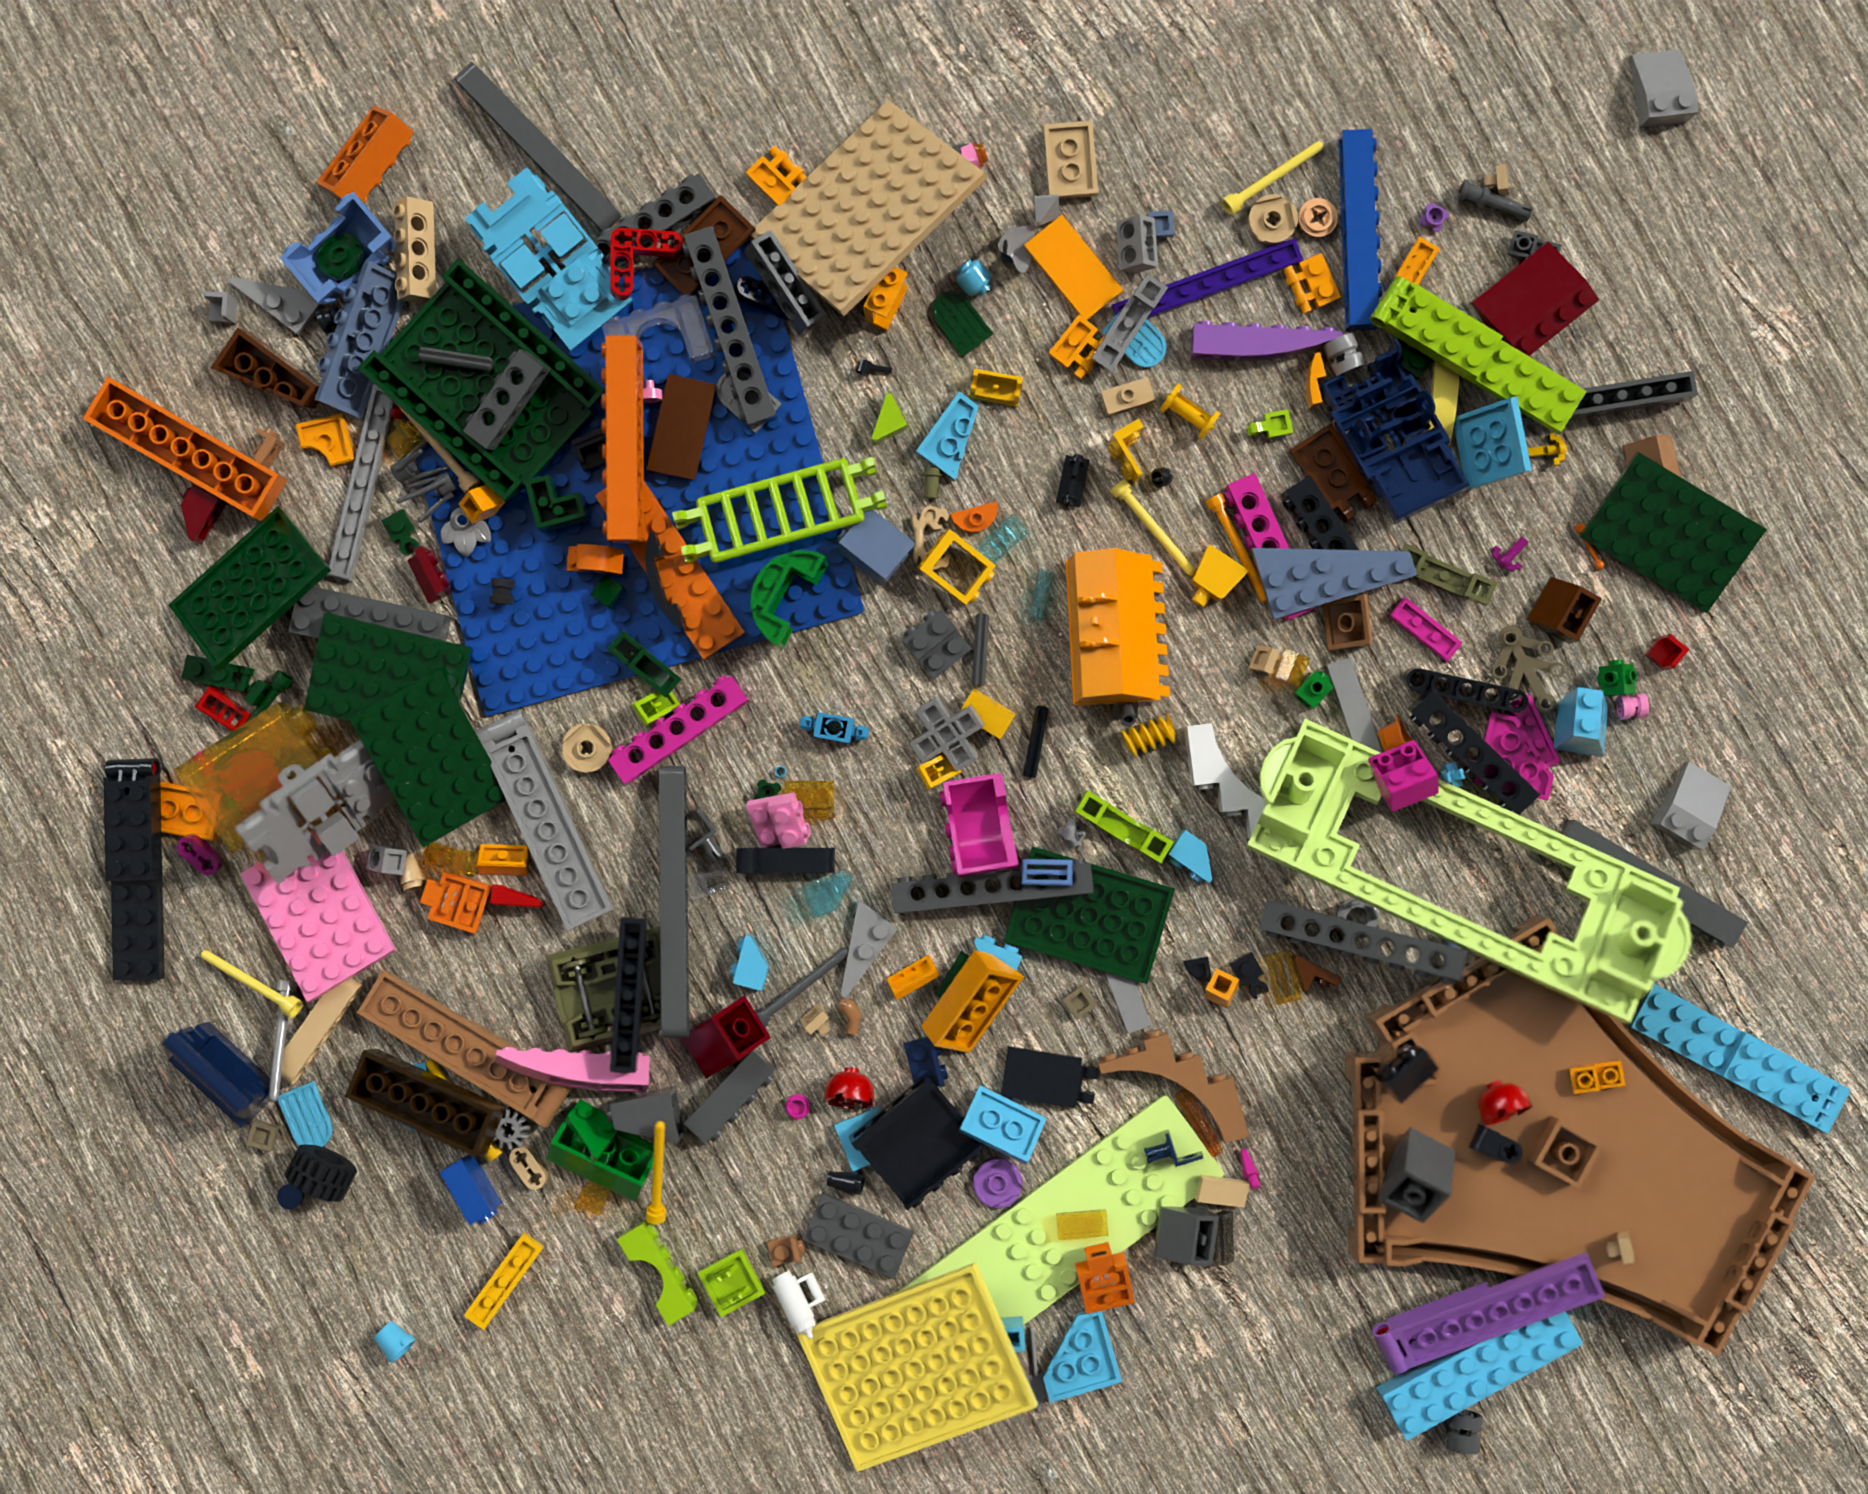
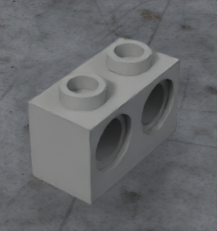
(1137, 244)

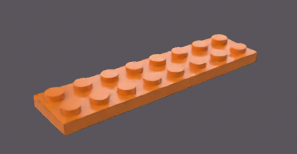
(705, 613)

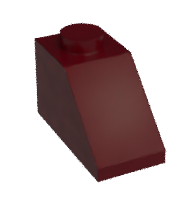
(200, 512)

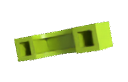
(1123, 827)
(642, 1244)

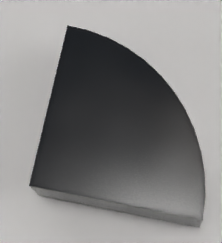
(1198, 968)

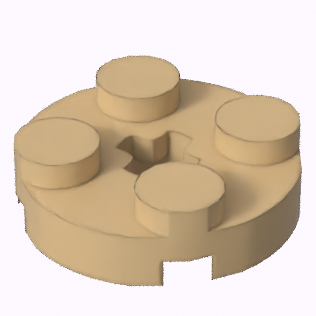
(1280, 208)
(573, 746)

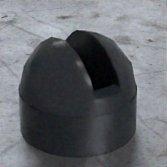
(1165, 474)

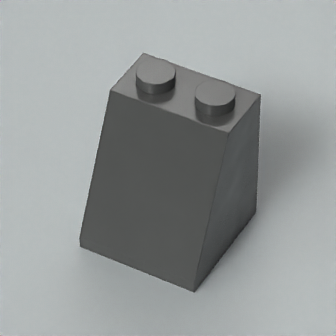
(641, 1111)
(1418, 1175)

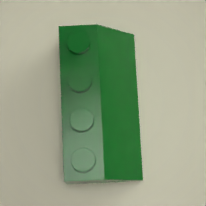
(620, 1168)

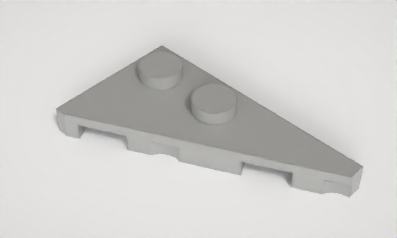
(288, 305)
(868, 939)

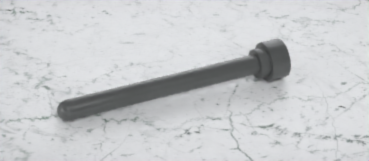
(765, 1014)

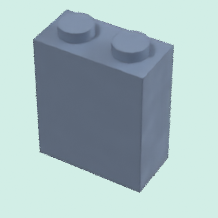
(875, 546)

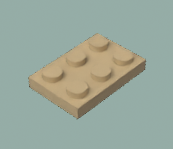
(1070, 159)

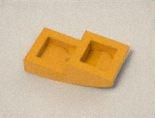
(1315, 374)

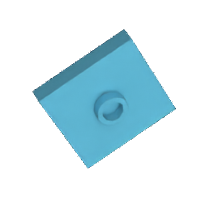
(846, 1128)

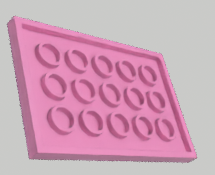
(320, 921)

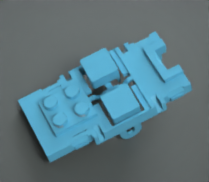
(575, 298)

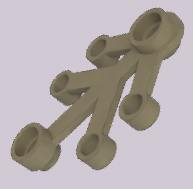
(1526, 664)

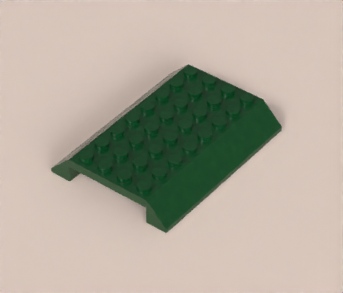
(477, 321)

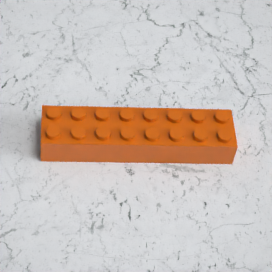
(623, 439)
(185, 449)

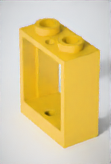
(935, 554)

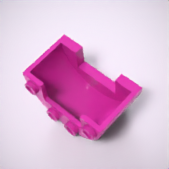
(978, 825)

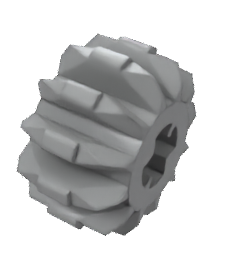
(518, 1127)

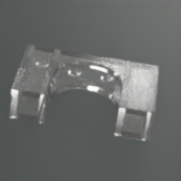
(682, 314)

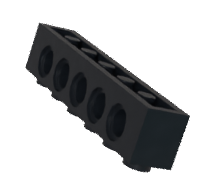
(1522, 793)
(628, 994)

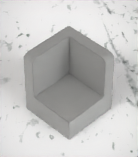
(222, 307)

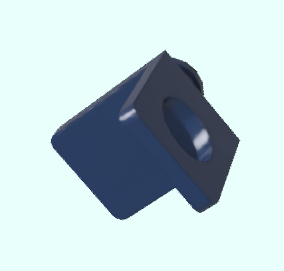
(1167, 1150)

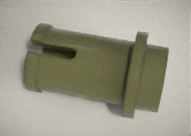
(931, 483)

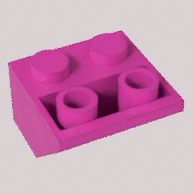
(1404, 775)

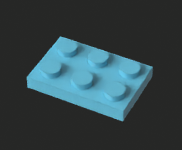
(1002, 1124)

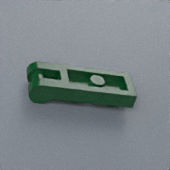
(201, 671)

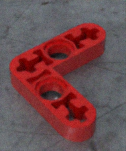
(627, 251)

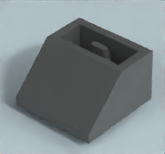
(1186, 1235)

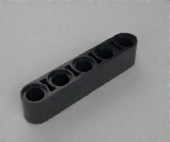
(1477, 692)

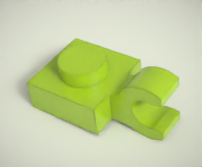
(1275, 425)

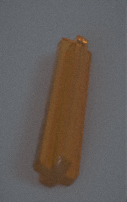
(1198, 1122)

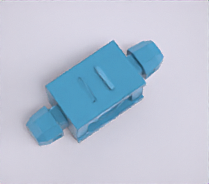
(808, 723)

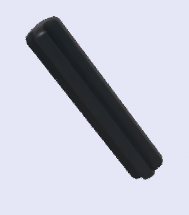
(1036, 741)

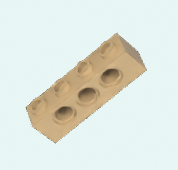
(421, 261)

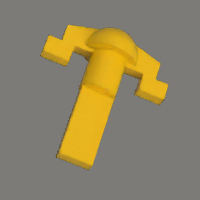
(1559, 449)

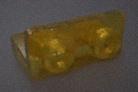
(815, 796)

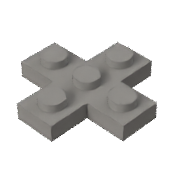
(947, 733)

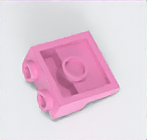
(779, 821)

